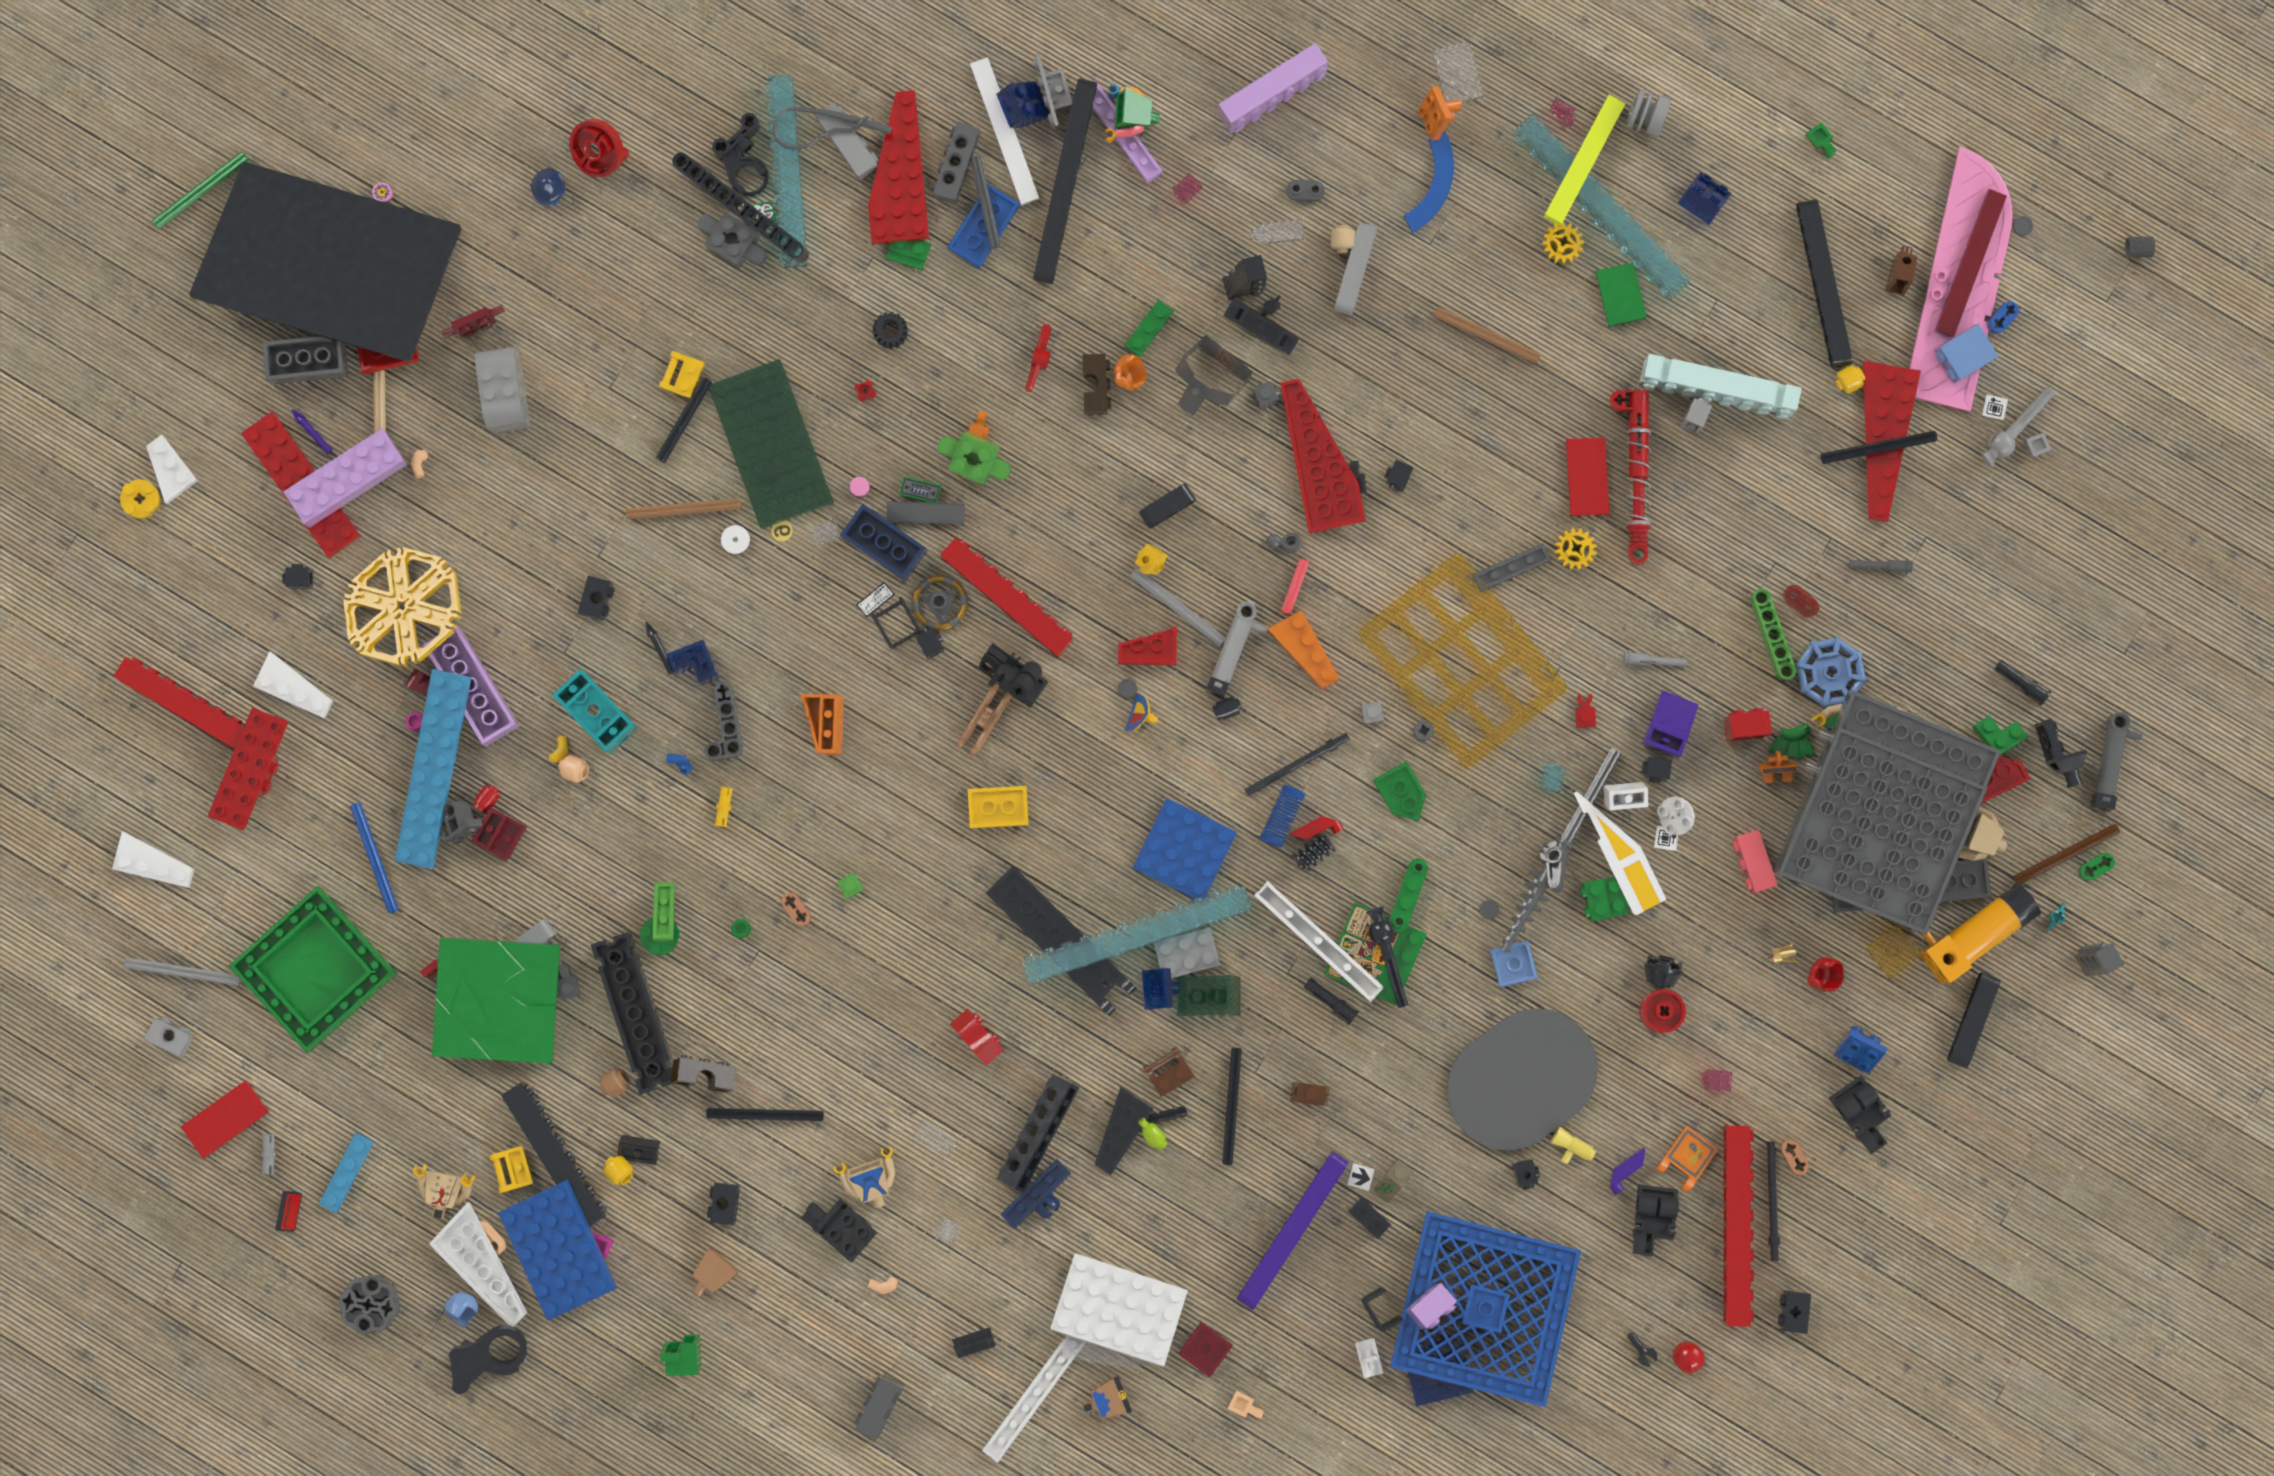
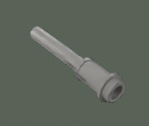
(1644, 659)

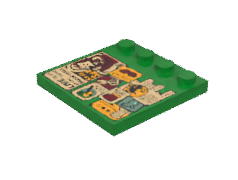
(1358, 946)

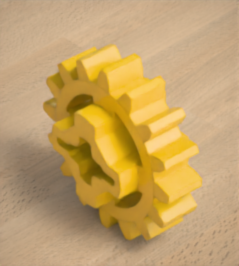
(1555, 240)
(1580, 556)

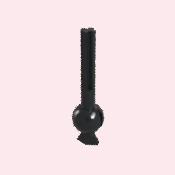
(1381, 933)

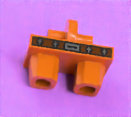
(1777, 766)

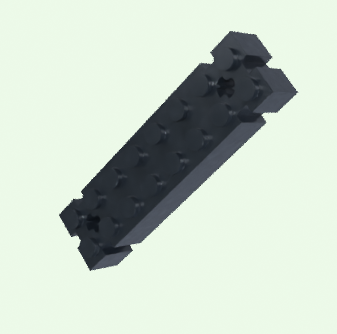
(634, 1012)

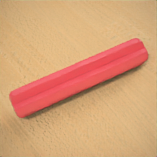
(1295, 586)

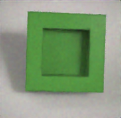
(850, 885)

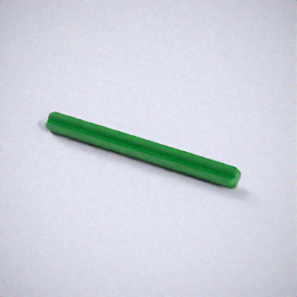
(199, 190)

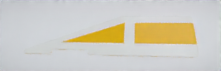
(1625, 861)

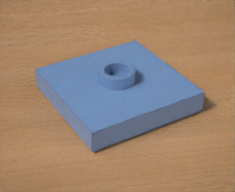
(1514, 966)

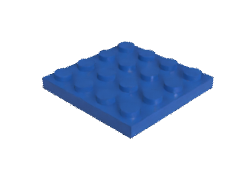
(1184, 850)

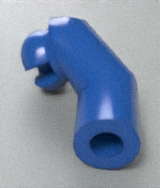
(681, 761)

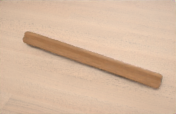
(1487, 335)
(683, 508)

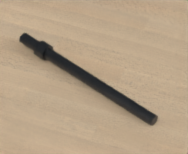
(1329, 745)
(1773, 1240)

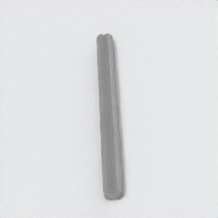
(1178, 607)
(182, 971)

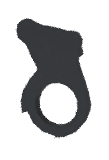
(472, 1360)

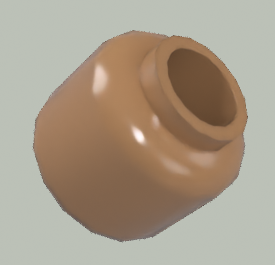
(614, 1083)

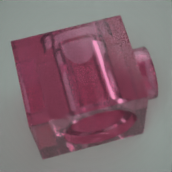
(1717, 1080)

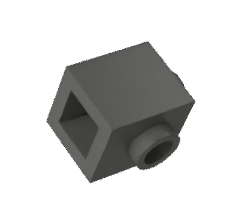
(1266, 395)

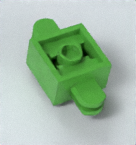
(974, 457)

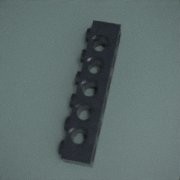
(1046, 1130)

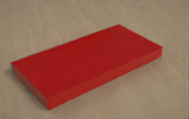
(1587, 476)
(224, 1119)

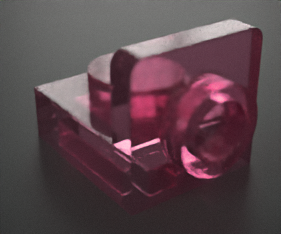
(1563, 110)
(1187, 188)

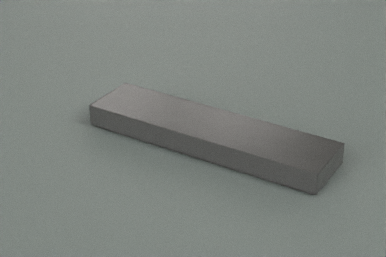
(926, 512)
(1513, 567)

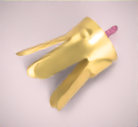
(1782, 954)

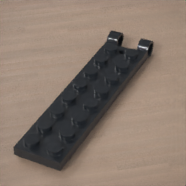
(1051, 929)

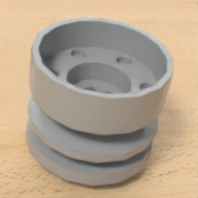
(1648, 113)

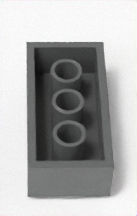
(304, 360)

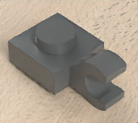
(567, 986)

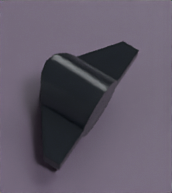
(1271, 306)

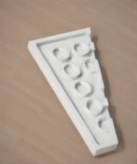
(472, 1256)

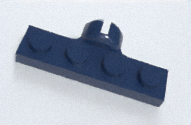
(1037, 1196)

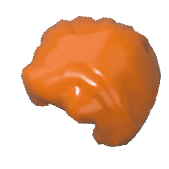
(1130, 372)

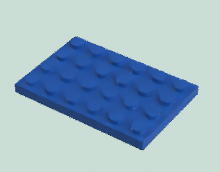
(557, 1250)

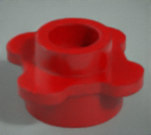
(861, 387)

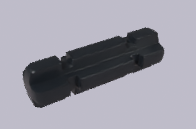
(1168, 1115)

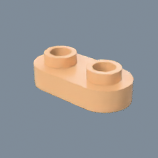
(494, 1237)

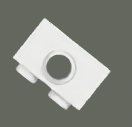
(1625, 796)

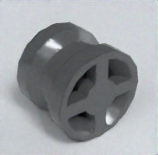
(1421, 733)

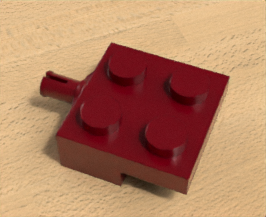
(499, 834)

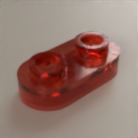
(1802, 599)

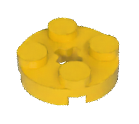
(132, 507)

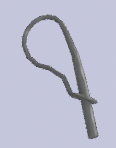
(838, 115)

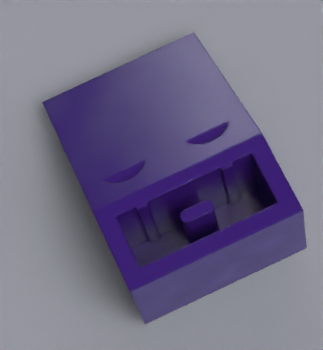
(1670, 724)

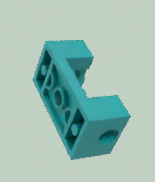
(609, 726)

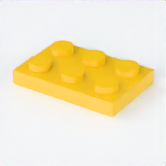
(998, 807)

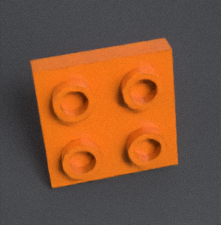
(1437, 112)

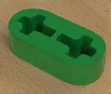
(2094, 863)

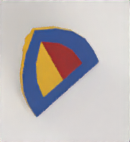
(1139, 714)

